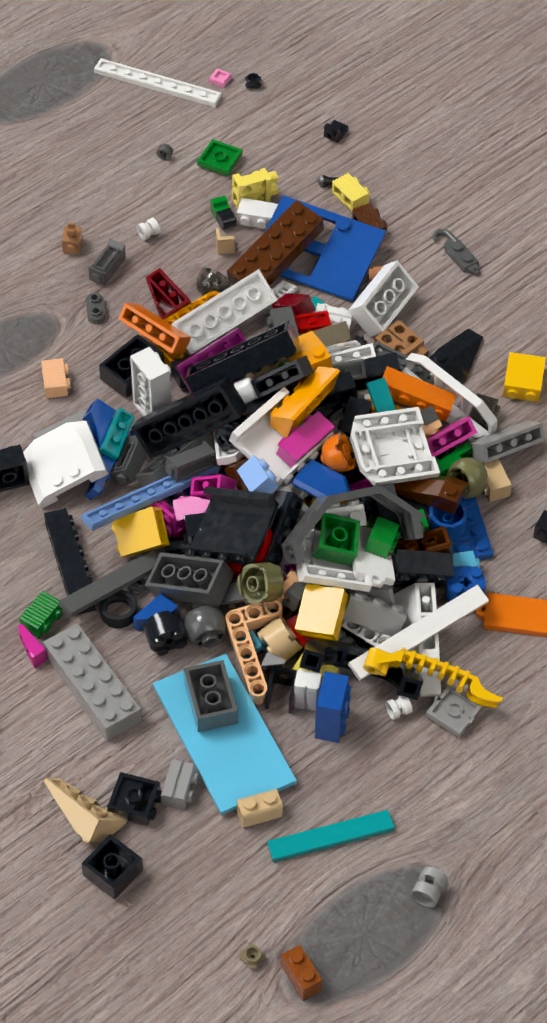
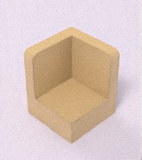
(224, 244)

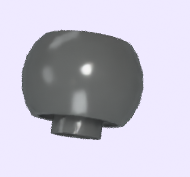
(205, 626)

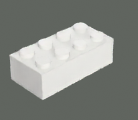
(383, 298)
(150, 381)

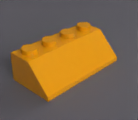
(303, 400)

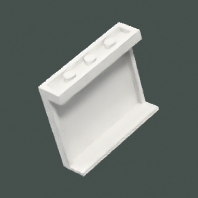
(260, 439)

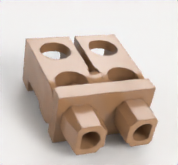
(402, 340)

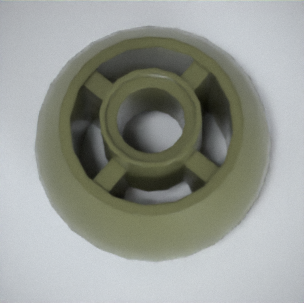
(470, 471)

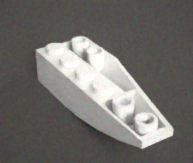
(418, 602)

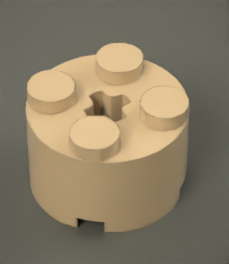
(280, 639)

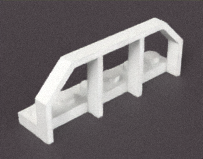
(466, 395)

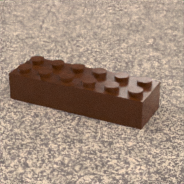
(279, 244)

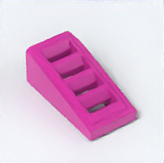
(34, 649)

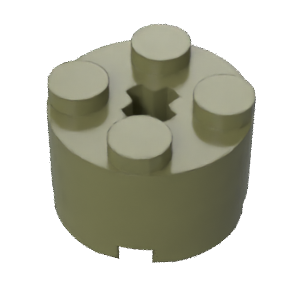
(260, 582)

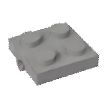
(453, 711)

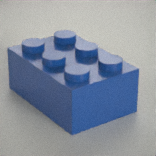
(332, 707)

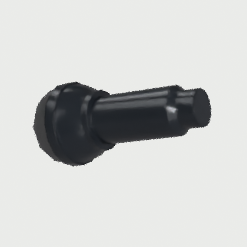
(324, 180)

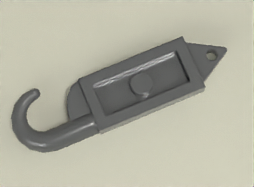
(458, 252)

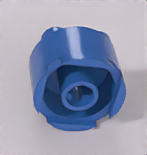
(464, 579)

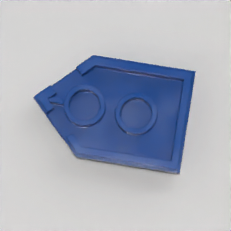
(320, 480)

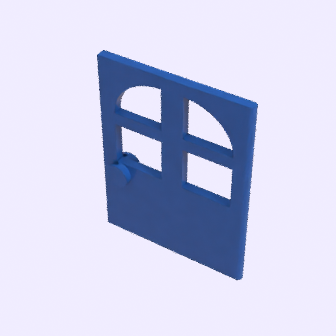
(344, 257)

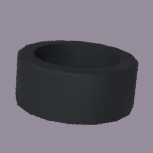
(123, 620)

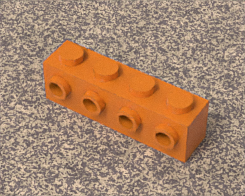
(154, 328)
(418, 393)

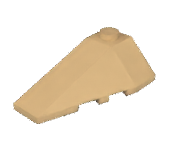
(83, 813)

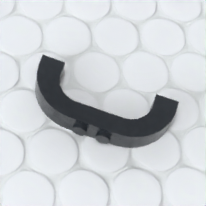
(339, 654)

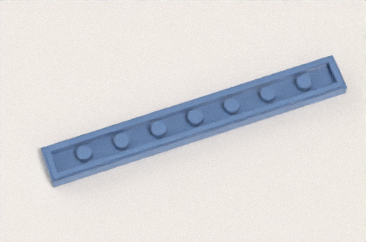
(139, 499)

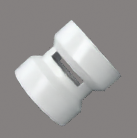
(147, 229)
(398, 707)

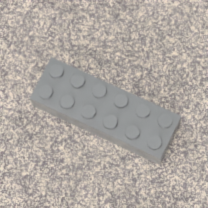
(92, 682)

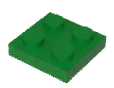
(219, 157)

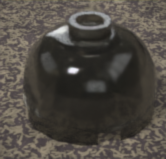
(209, 282)

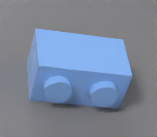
(258, 476)

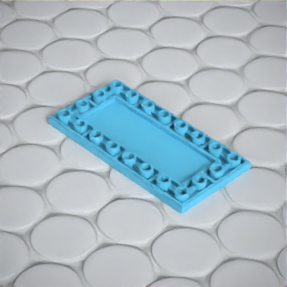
(231, 758)

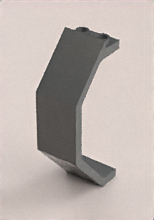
(408, 517)

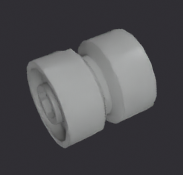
(429, 887)

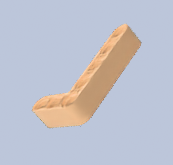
(246, 647)

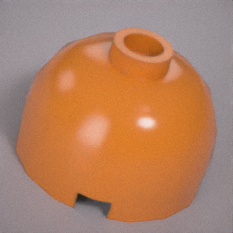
(337, 453)

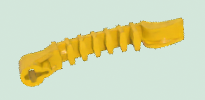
(379, 661)

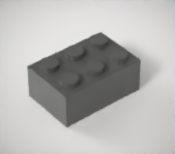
(210, 696)

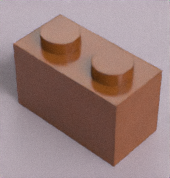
(301, 972)

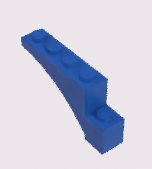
(99, 418)

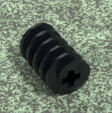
(223, 434)

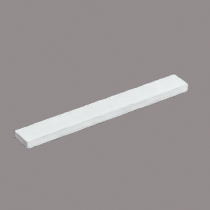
(158, 82)
(426, 627)

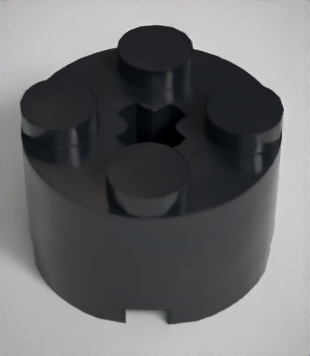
(165, 632)

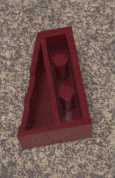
(165, 294)

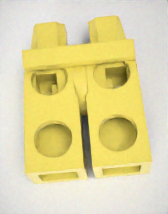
(255, 186)

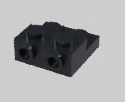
(135, 798)

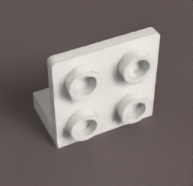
(353, 509)

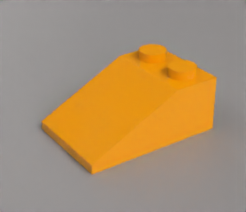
(314, 349)

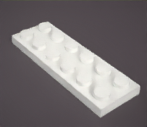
(225, 311)

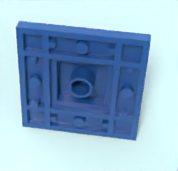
(464, 528)

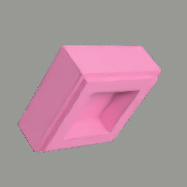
(220, 78)

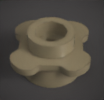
(252, 950)

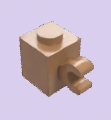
(72, 239)

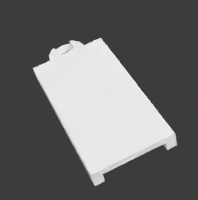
(370, 567)

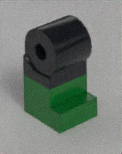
(222, 212)

